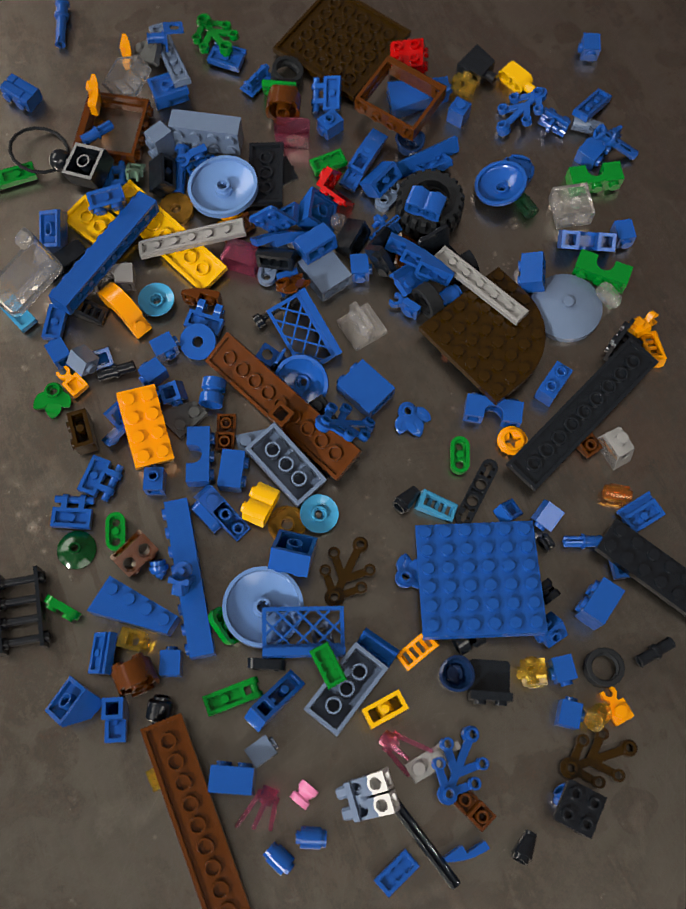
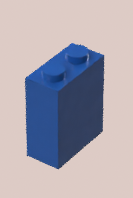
(365, 388)

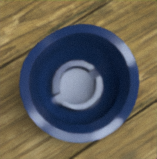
(410, 147)
(457, 673)

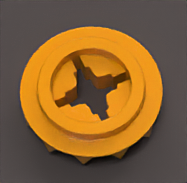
(516, 434)

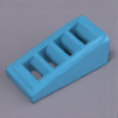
(434, 511)

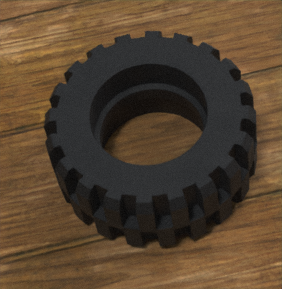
(434, 182)

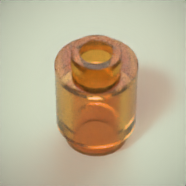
(617, 494)

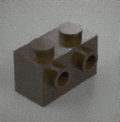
(82, 432)

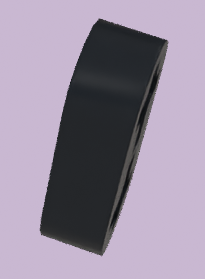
(266, 664)

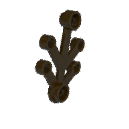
(345, 574)
(595, 760)

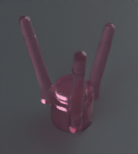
(390, 743)
(267, 796)

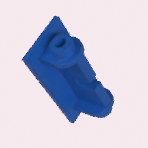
(254, 83)

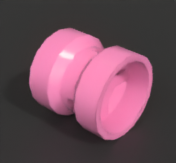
(304, 794)

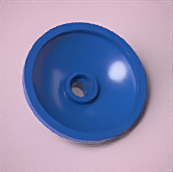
(497, 177)
(304, 367)

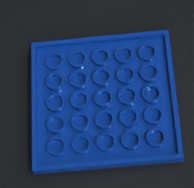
(479, 580)

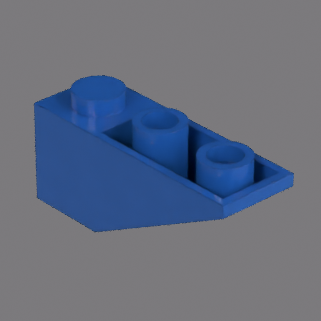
(593, 150)
(222, 512)

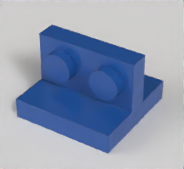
(165, 93)

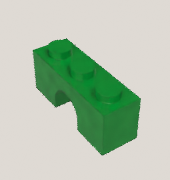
(609, 177)
(588, 269)

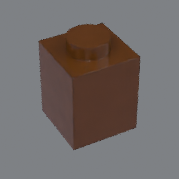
(281, 415)

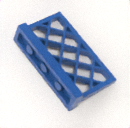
(315, 319)
(301, 650)

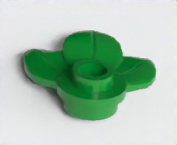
(52, 403)

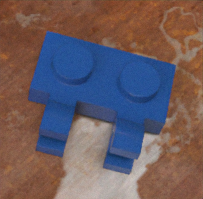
(213, 321)

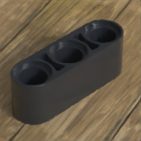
(69, 255)

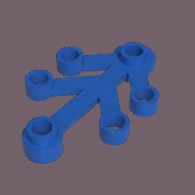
(536, 96)
(325, 423)
(457, 767)

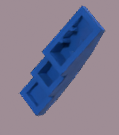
(277, 238)
(422, 260)

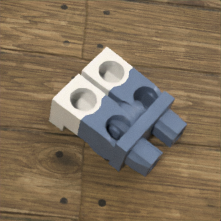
(361, 800)

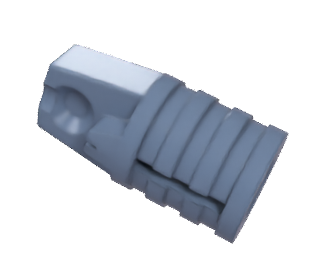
(586, 127)

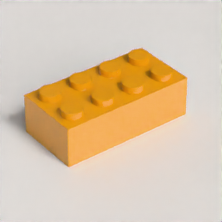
(145, 426)

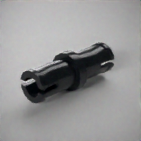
(116, 370)
(655, 651)

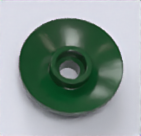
(83, 556)

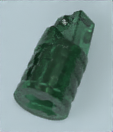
(526, 206)

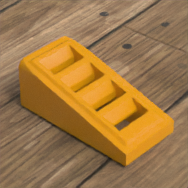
(660, 355)
(405, 662)

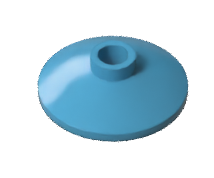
(153, 293)
(328, 510)

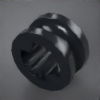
(545, 542)

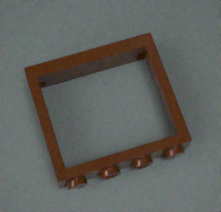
(409, 76)
(122, 103)

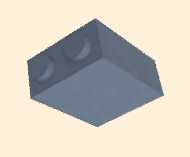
(326, 275)

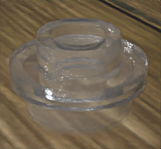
(338, 221)

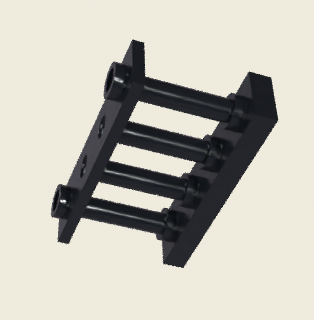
(44, 635)

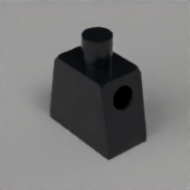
(479, 64)

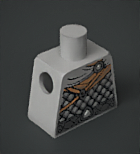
(616, 447)

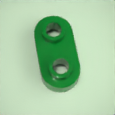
(459, 456)
(115, 533)
(68, 612)
(220, 626)

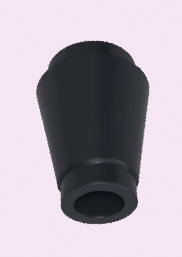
(405, 500)
(524, 848)

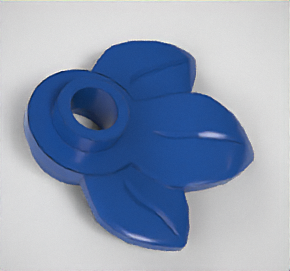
(412, 422)
(409, 569)

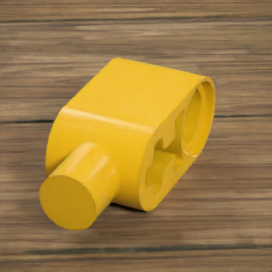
(516, 78)

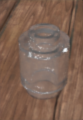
(608, 295)

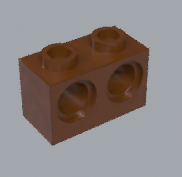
(130, 549)

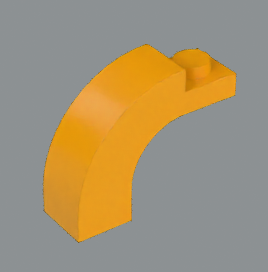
(125, 308)

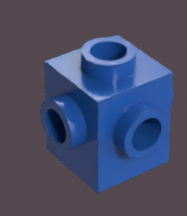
(556, 631)

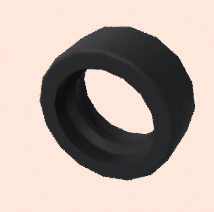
(288, 62)
(428, 299)
(618, 661)

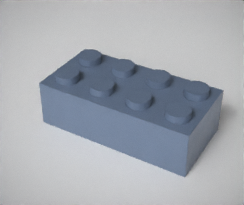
(218, 132)
(285, 464)
(337, 705)

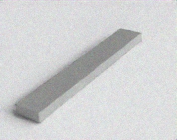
(192, 238)
(482, 286)

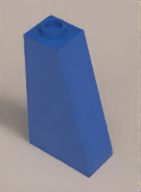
(407, 100)

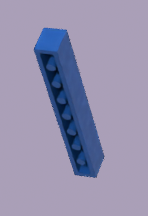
(104, 253)
(194, 604)

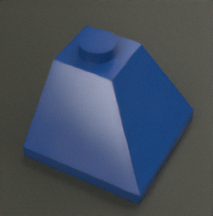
(316, 209)
(73, 703)

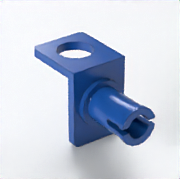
(161, 37)
(277, 357)

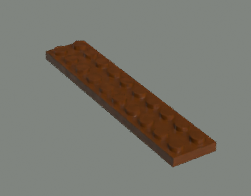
(264, 390)
(194, 815)

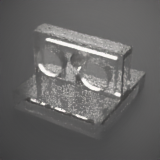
(361, 325)

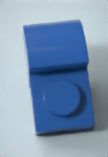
(116, 717)

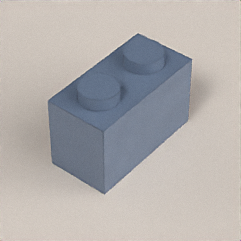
(159, 139)

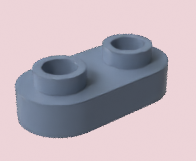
(390, 197)
(266, 272)

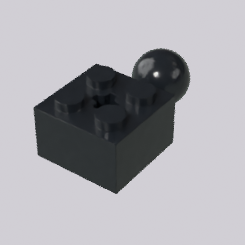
(84, 166)

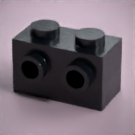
(162, 175)

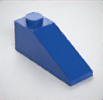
(273, 701)

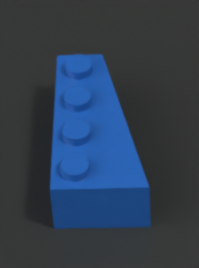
(129, 607)

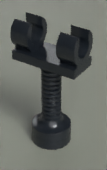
(260, 319)

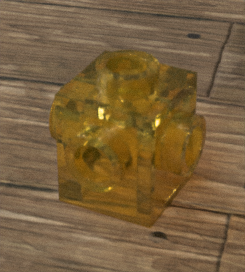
(469, 87)
(533, 672)

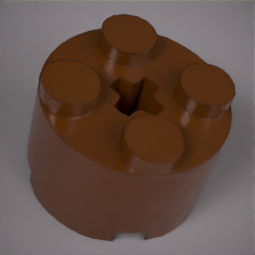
(283, 102)
(134, 676)

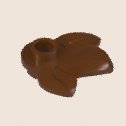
(291, 285)

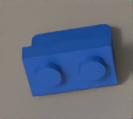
(106, 199)
(276, 219)

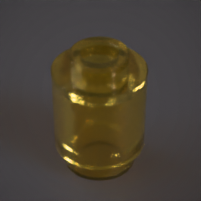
(598, 717)

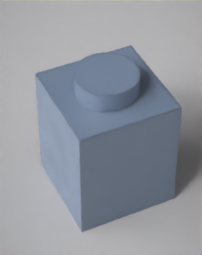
(82, 360)
(262, 751)

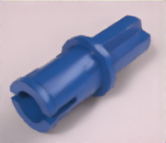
(97, 132)
(581, 540)

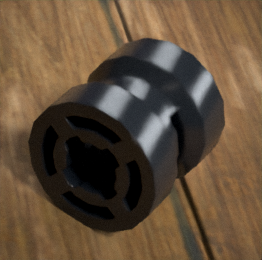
(549, 591)

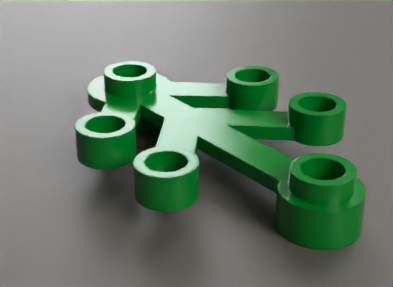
(204, 22)

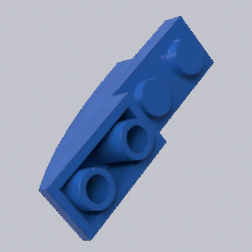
(363, 159)

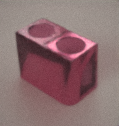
(287, 127)
(240, 257)

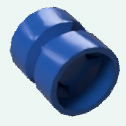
(212, 392)

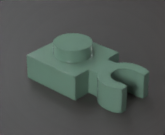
(134, 170)

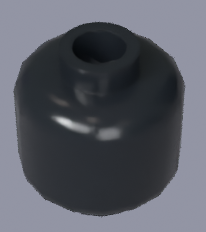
(159, 708)

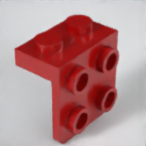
(412, 53)
(328, 179)

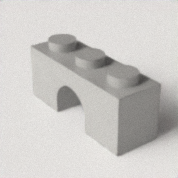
(123, 275)

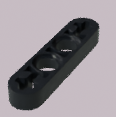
(473, 491)

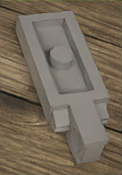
(421, 766)

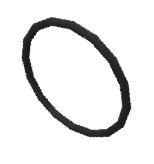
(29, 129)

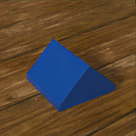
(53, 228)

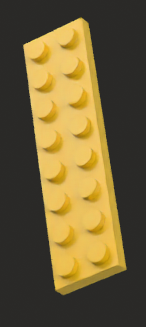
(194, 264)

